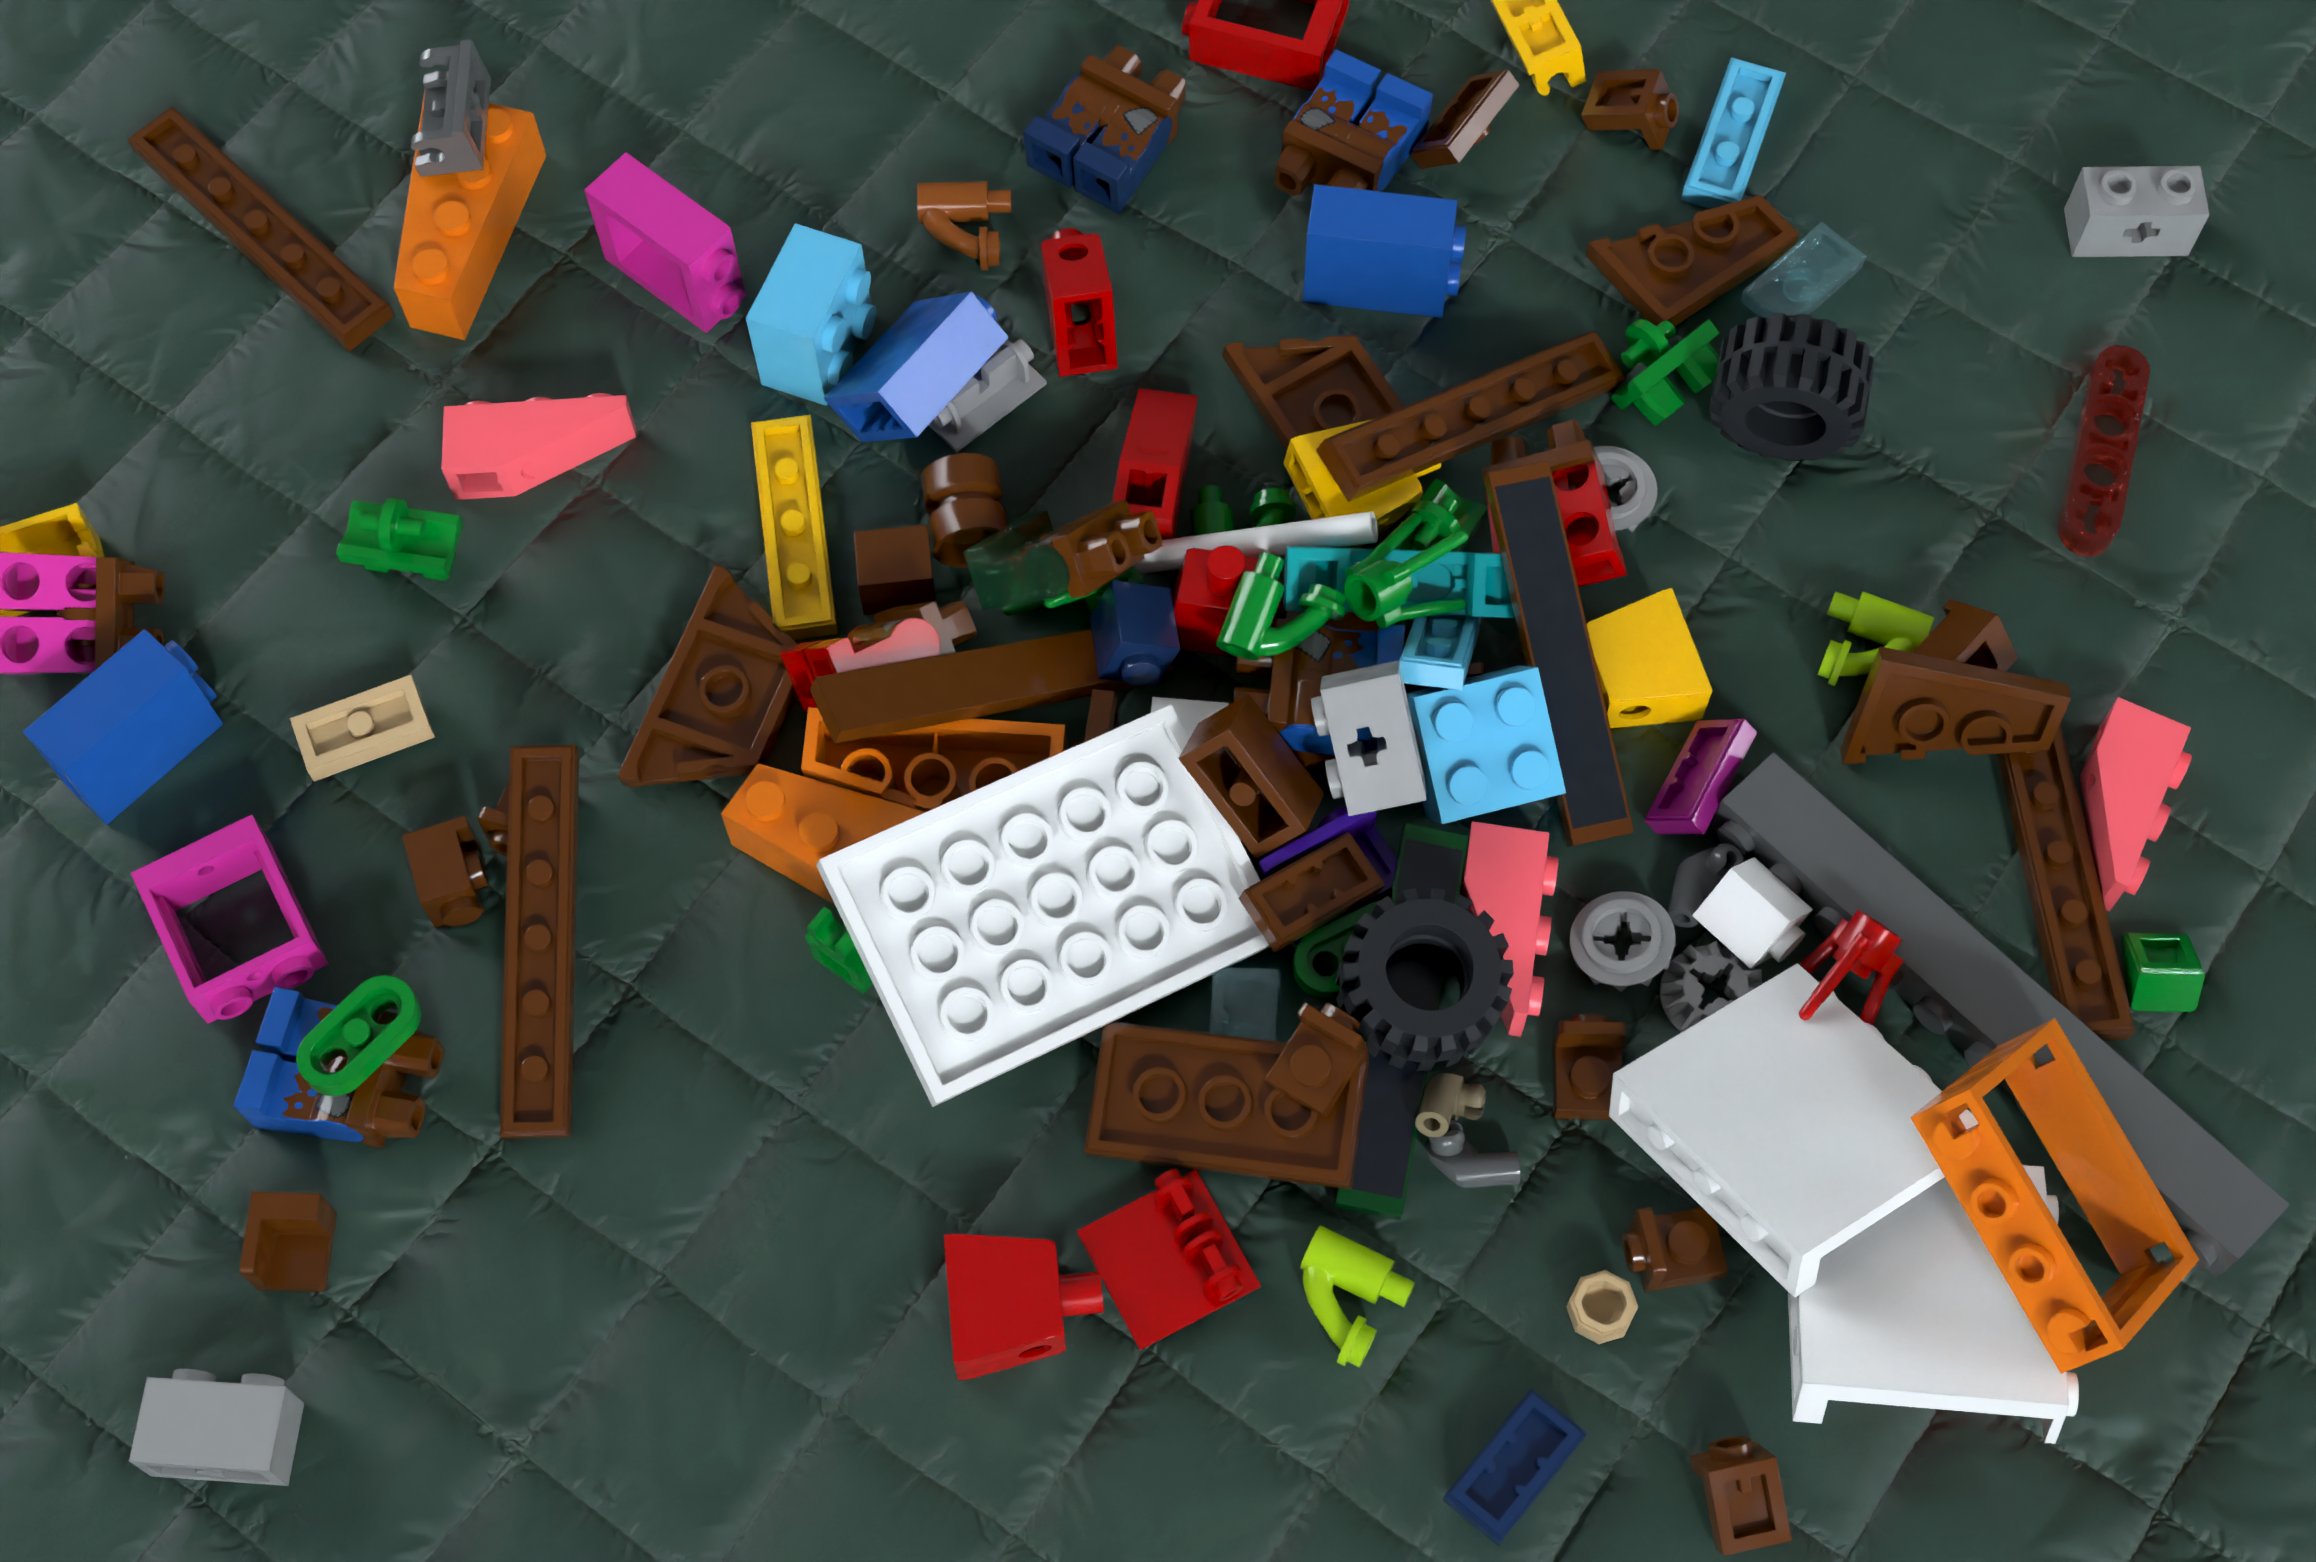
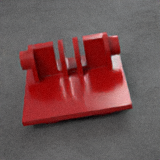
(1168, 1258)

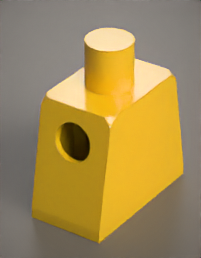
(1325, 499)
(1649, 664)

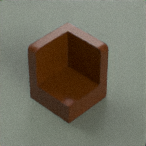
(893, 567)
(288, 1241)

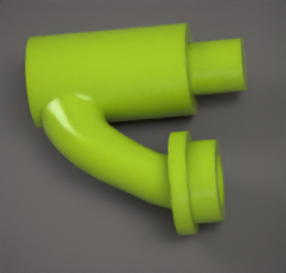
(1874, 620)
(1358, 1270)

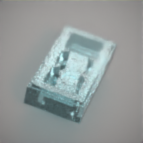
(1804, 275)
(1246, 1003)

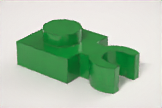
(836, 951)

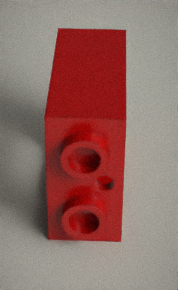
(1263, 52)

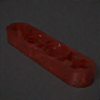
(2111, 451)

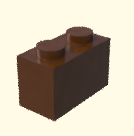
(1251, 776)

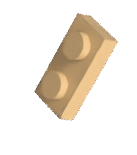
(362, 728)

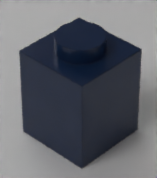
(1134, 633)

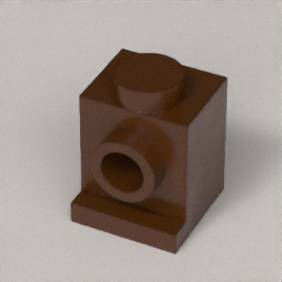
(1970, 638)
(447, 871)

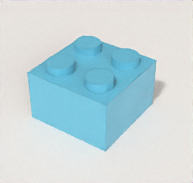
(811, 314)
(1485, 744)

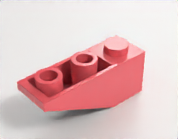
(518, 445)
(2123, 791)
(1506, 877)

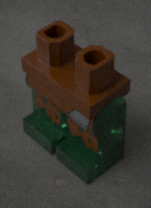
(1043, 561)

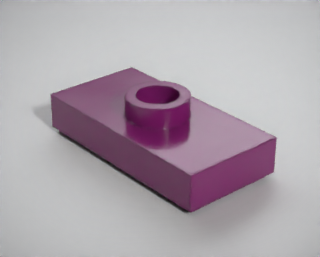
(1700, 776)

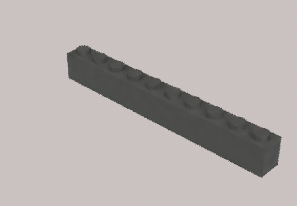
(1983, 999)

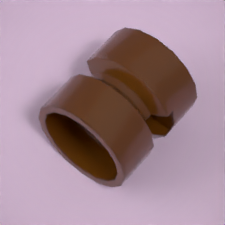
(962, 504)

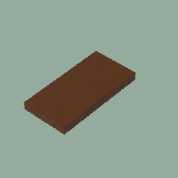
(1209, 1108)

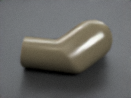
(1446, 1100)

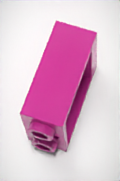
(666, 242)
(207, 868)

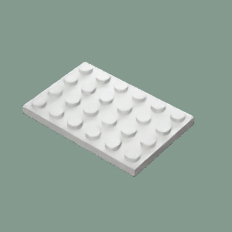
(1046, 904)

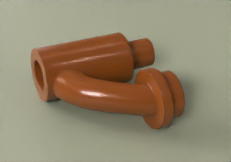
(963, 202)

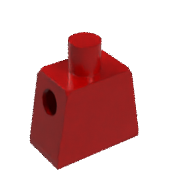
(1074, 275)
(1205, 594)
(1011, 1301)

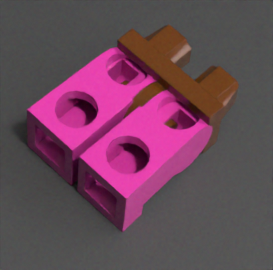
(92, 607)

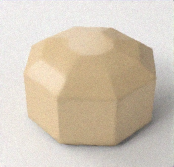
(1602, 1307)

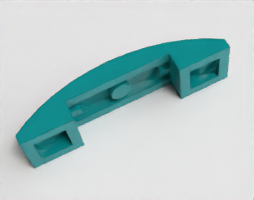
(1465, 575)

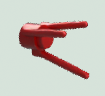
(1861, 947)

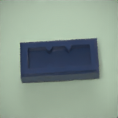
(1514, 1467)

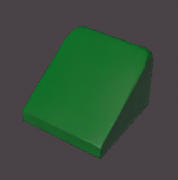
(2162, 972)

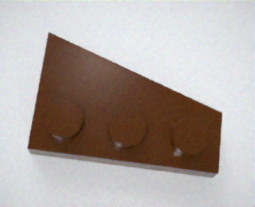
(1942, 704)

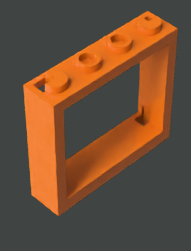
(2015, 1220)

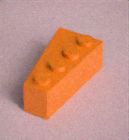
(462, 225)
(929, 762)
(798, 820)

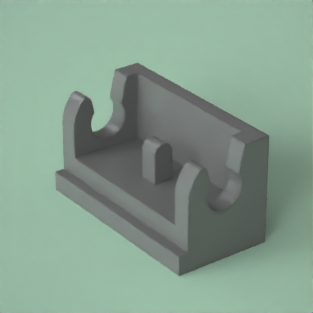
(453, 111)

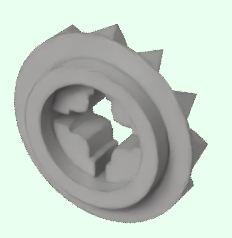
(1635, 482)
(1600, 924)
(1683, 994)

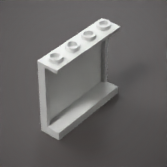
(1783, 1123)
(1923, 1322)

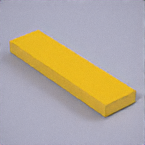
(794, 527)

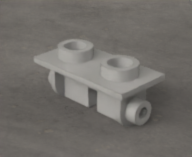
(989, 395)

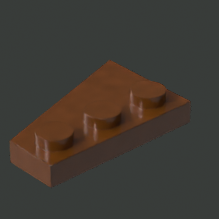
(1693, 263)

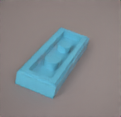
(1733, 134)
(1439, 650)

